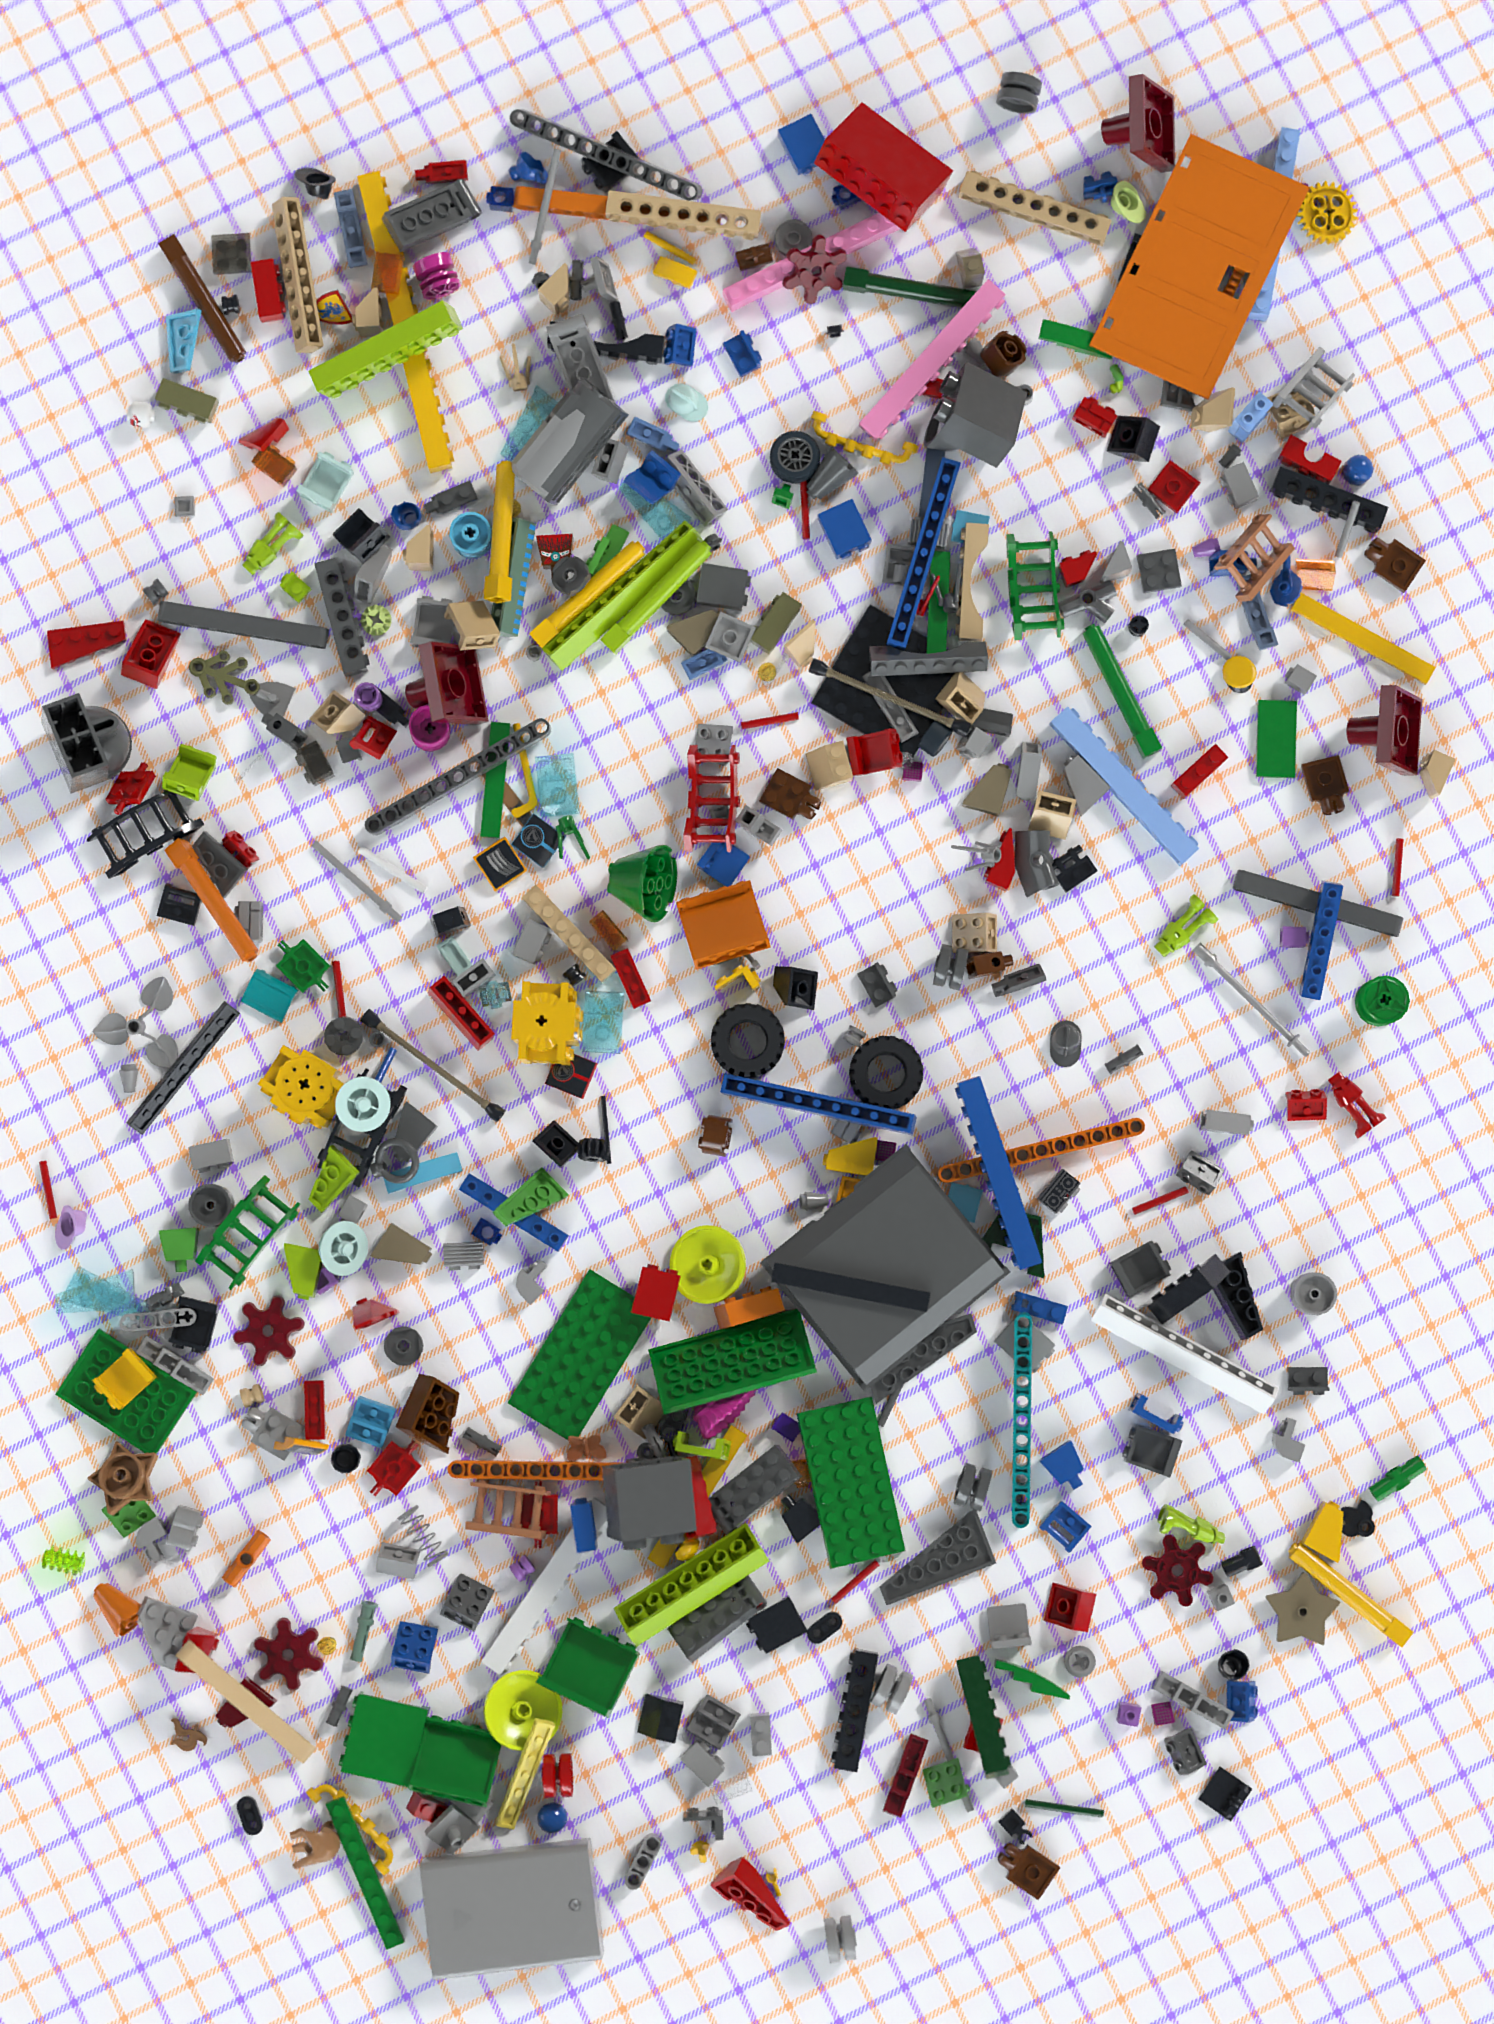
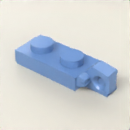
(651, 435)
(702, 663)

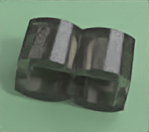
(315, 763)

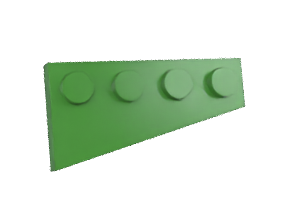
(534, 1195)

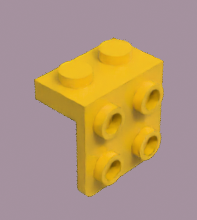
(751, 977)

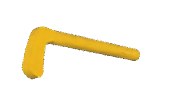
(533, 802)

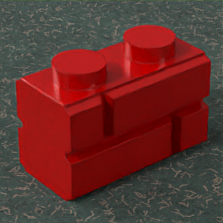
(1094, 416)

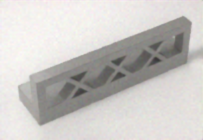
(690, 490)

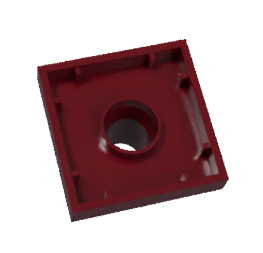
(1147, 126)
(449, 685)
(1393, 731)

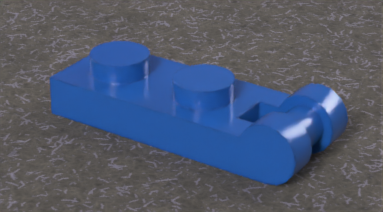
(1040, 1308)

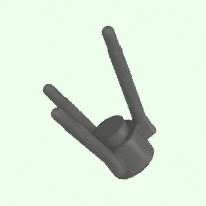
(950, 600)

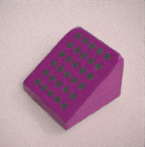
(913, 773)
(884, 1150)
(1162, 1713)

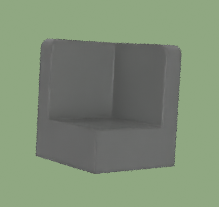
(346, 752)

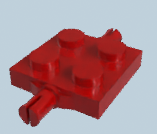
(130, 787)
(394, 1468)
(548, 1514)

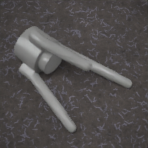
(989, 854)

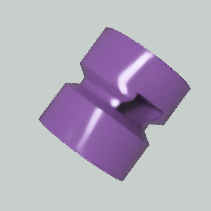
(368, 696)

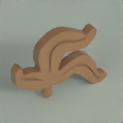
(191, 1742)

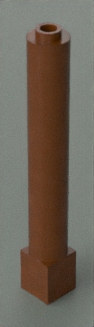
(202, 299)

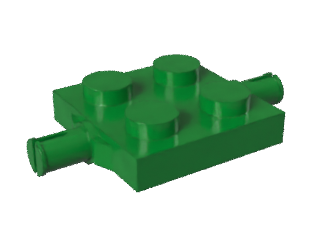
(303, 966)

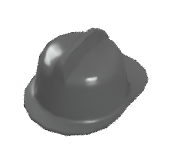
(1065, 1043)

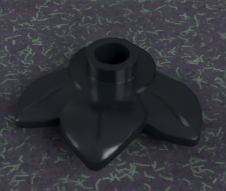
(1355, 1518)

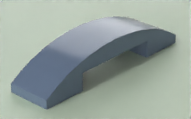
(350, 228)
(932, 463)
(1258, 621)

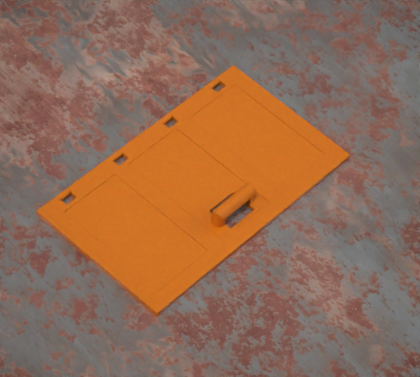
(1214, 217)

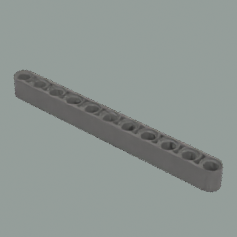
(596, 154)
(448, 777)

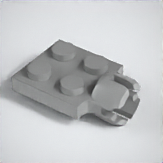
(271, 1427)

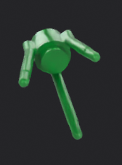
(568, 826)

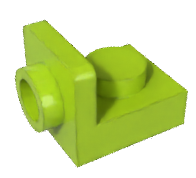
(294, 586)

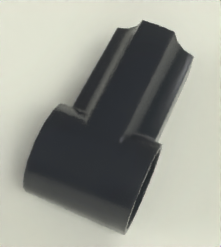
(1246, 1560)

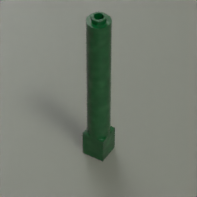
(862, 281)

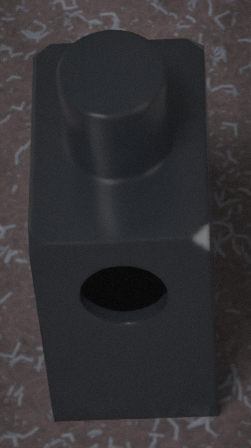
(450, 921)
(799, 1517)

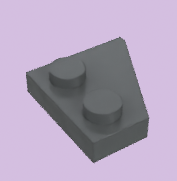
(1176, 397)

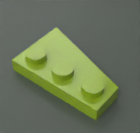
(333, 1179)

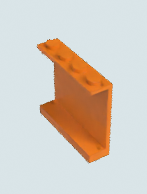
(723, 924)

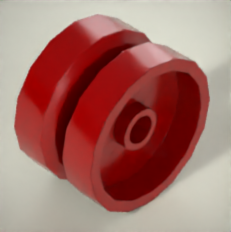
(557, 1775)

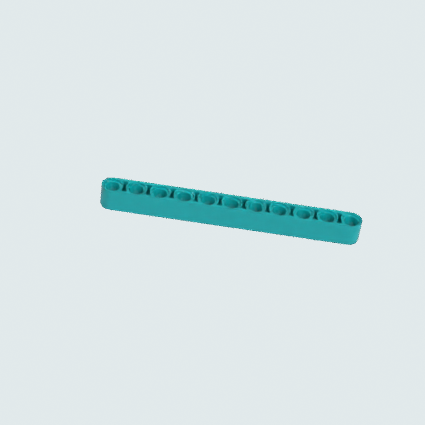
(1019, 1429)

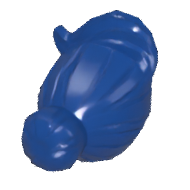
(528, 169)

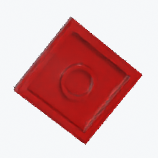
(1173, 486)

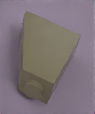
(970, 268)
(694, 631)
(990, 791)
(401, 1247)

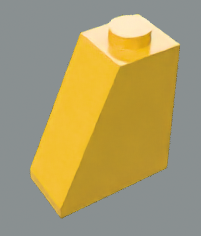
(852, 1158)
(1326, 1531)

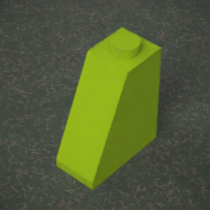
(304, 1269)

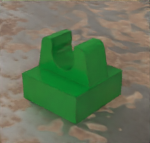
(783, 496)

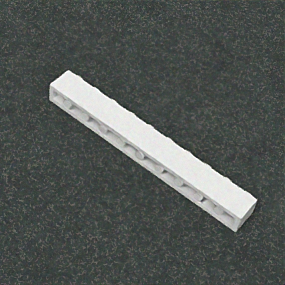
(1184, 1354)
(539, 1597)

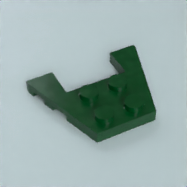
(996, 1235)

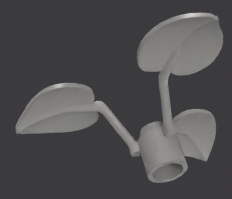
(114, 1028)

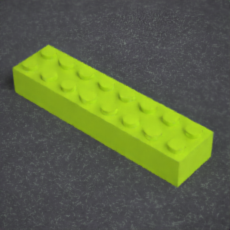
(386, 349)
(691, 1584)

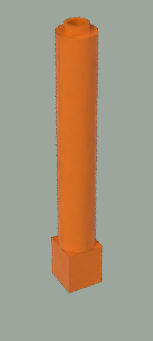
(187, 861)

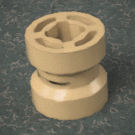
(252, 1395)

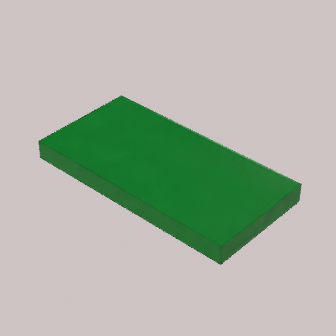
(1276, 739)

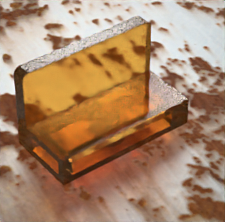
(1316, 574)

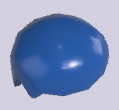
(1357, 470)
(406, 516)
(552, 1817)

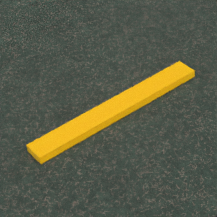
(1363, 638)
(711, 1474)

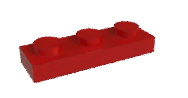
(630, 978)
(314, 1410)

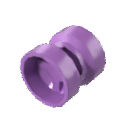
(522, 1568)

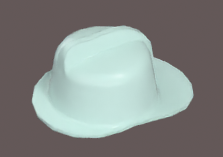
(686, 402)

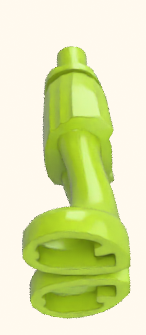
(262, 554)
(1175, 936)
(1198, 1528)

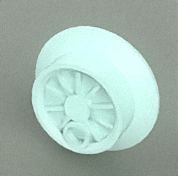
(362, 1104)
(343, 1248)

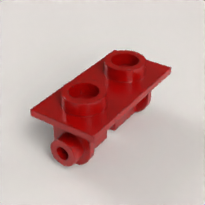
(235, 842)

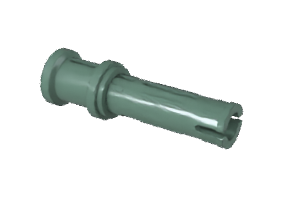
(365, 1621)

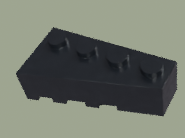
(1188, 1289)
(1237, 1298)

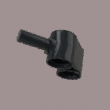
(676, 1425)

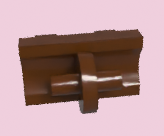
(754, 257)

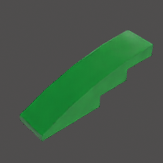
(1070, 337)
(1037, 1682)

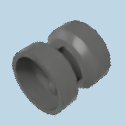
(159, 589)

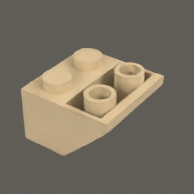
(962, 698)
(1052, 814)
(639, 1410)

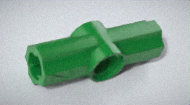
(1397, 1478)

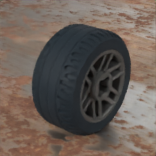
(794, 444)

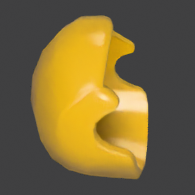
(687, 1549)

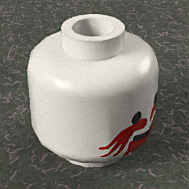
(140, 414)

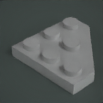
(164, 1629)

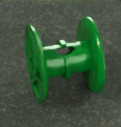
(1395, 1001)

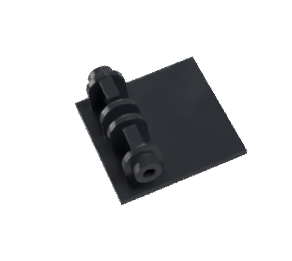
(1225, 1794)

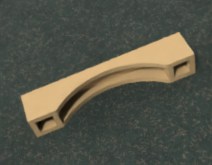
(970, 622)
(569, 934)

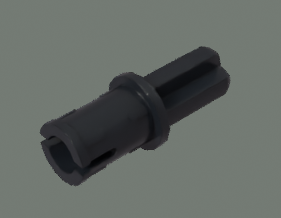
(618, 320)

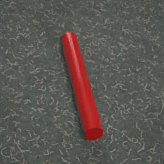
(804, 510)
(769, 720)
(1397, 867)
(339, 988)
(48, 1189)
(1160, 1200)
(855, 1581)

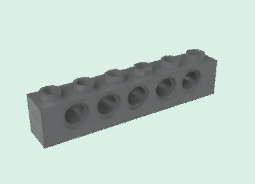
(325, 570)

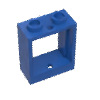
(584, 1525)

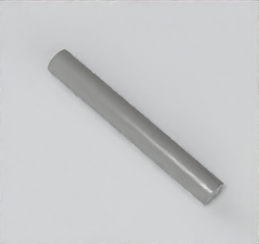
(1347, 529)
(1207, 639)

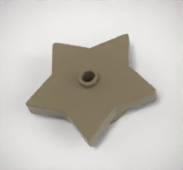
(1287, 1607)

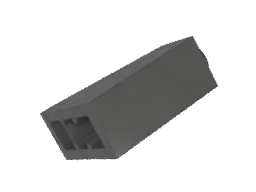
(413, 1128)

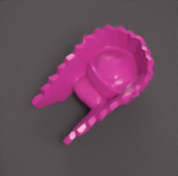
(718, 1414)

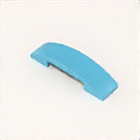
(427, 1171)

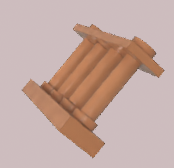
(1269, 565)
(496, 1525)

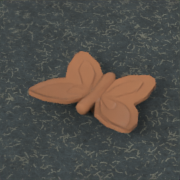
(585, 1445)

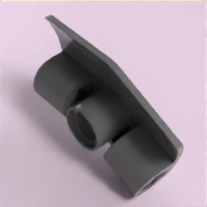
(1032, 874)

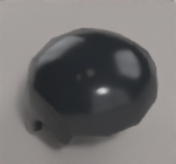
(345, 1458)
(1233, 1664)

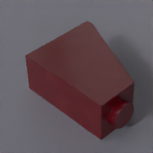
(231, 1716)

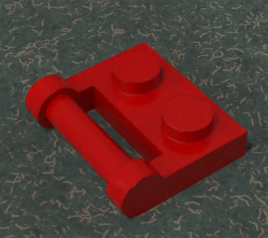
(378, 741)

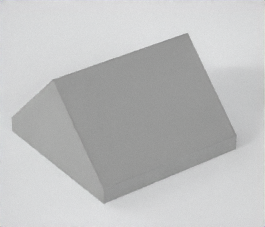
(1118, 566)

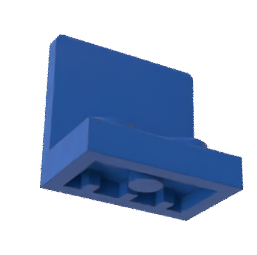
(653, 478)
(721, 864)
(414, 1647)

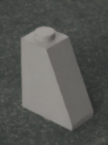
(371, 575)
(1028, 771)
(1083, 783)
(1226, 1122)

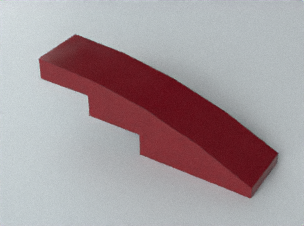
(905, 1775)

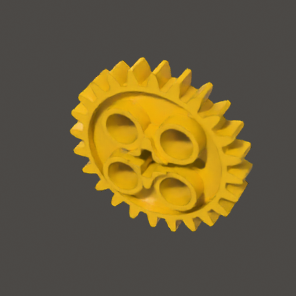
(1343, 213)

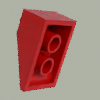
(150, 654)
(204, 1640)

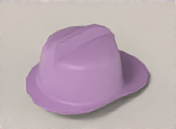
(69, 1226)

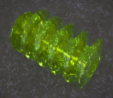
(64, 1560)

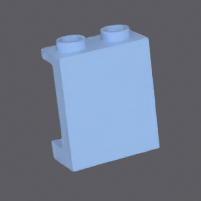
(1250, 417)

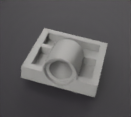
(897, 564)

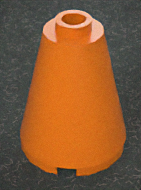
(117, 1608)

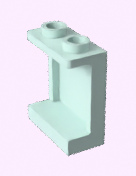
(326, 481)

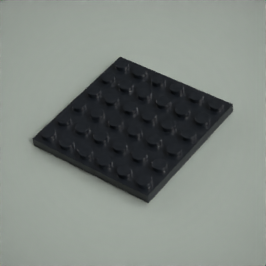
(860, 708)

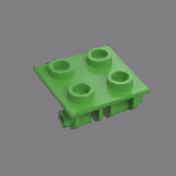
(130, 1517)
(945, 1782)

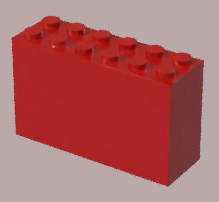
(883, 166)

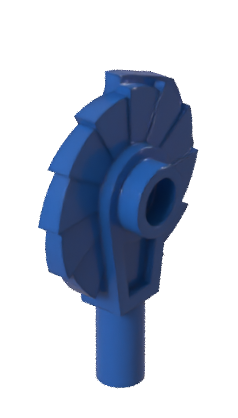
(1286, 586)

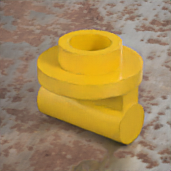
(700, 1848)

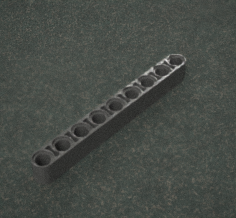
(243, 624)
(1307, 900)

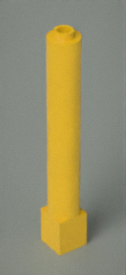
(498, 584)
(594, 588)
(1350, 1594)

